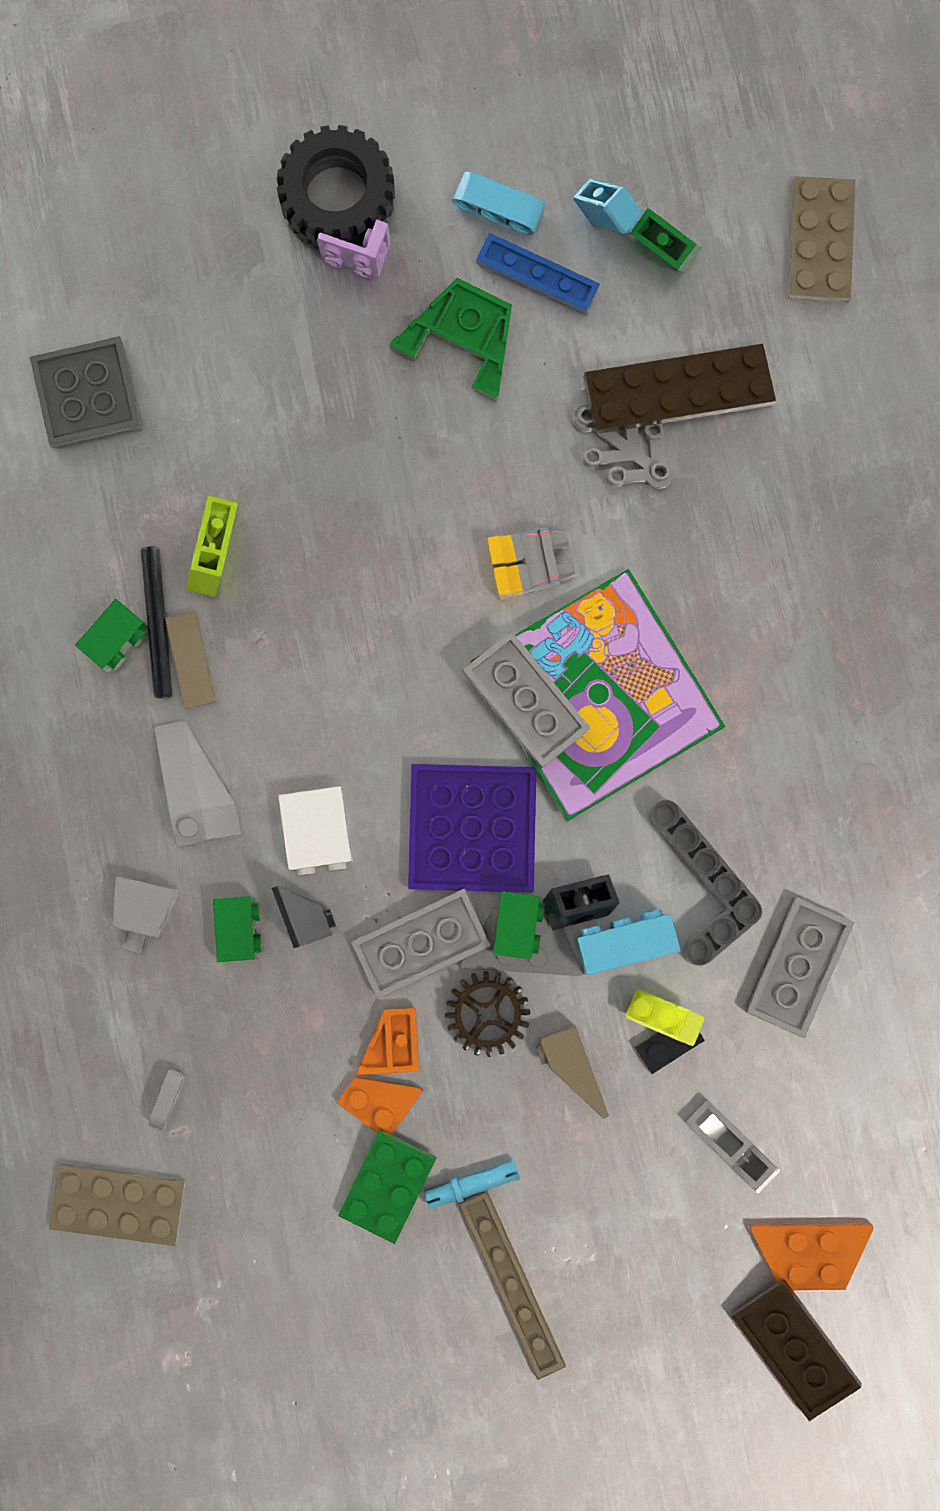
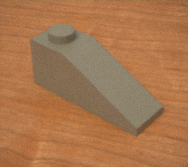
(570, 1063)

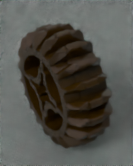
(472, 1036)

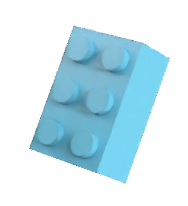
(626, 942)

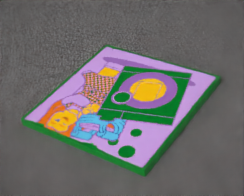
(625, 683)

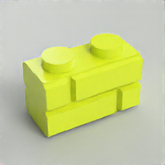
(665, 1017)

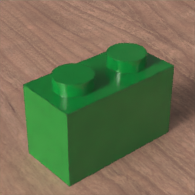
(665, 240)
(112, 636)
(517, 925)
(236, 929)

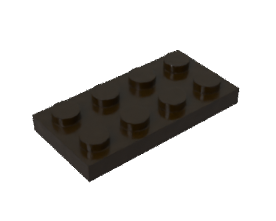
(796, 1350)

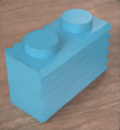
(608, 206)

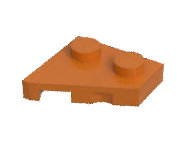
(393, 1044)
(379, 1102)

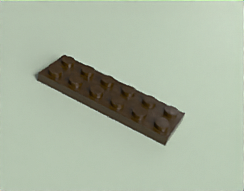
(679, 388)

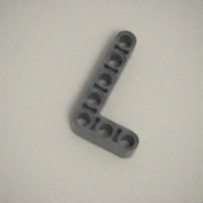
(710, 880)

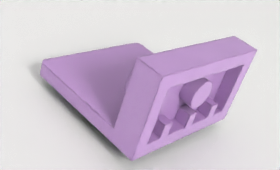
(362, 260)

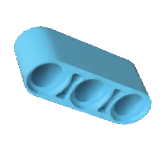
(498, 203)

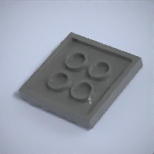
(85, 392)

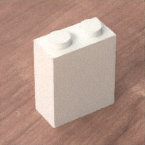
(315, 830)

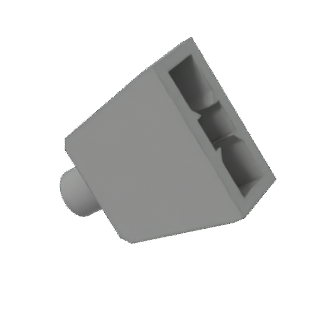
(141, 910)

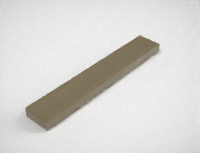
(512, 1284)

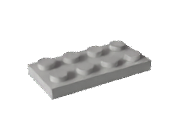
(526, 699)
(421, 943)
(799, 967)

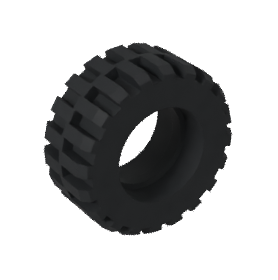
(327, 151)

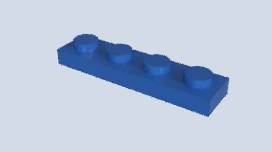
(537, 273)

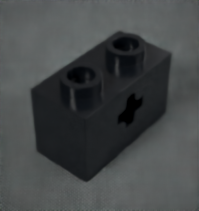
(580, 902)

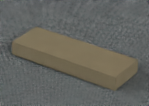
(190, 660)

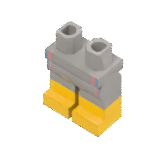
(527, 561)

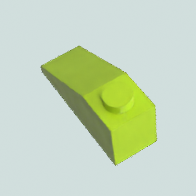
(211, 546)

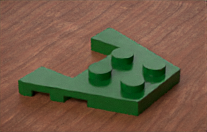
(469, 321)

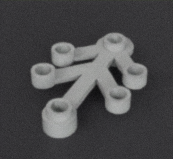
(628, 451)

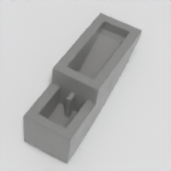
(732, 1146)

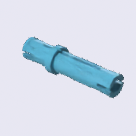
(471, 1185)

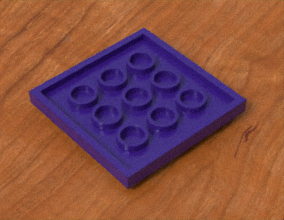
(472, 828)

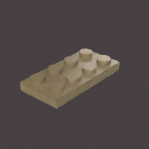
(821, 239)
(117, 1205)

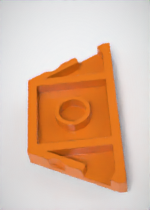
(812, 1253)

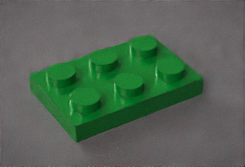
(387, 1186)

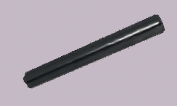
(156, 622)

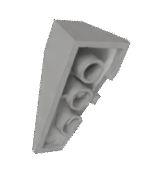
(194, 793)

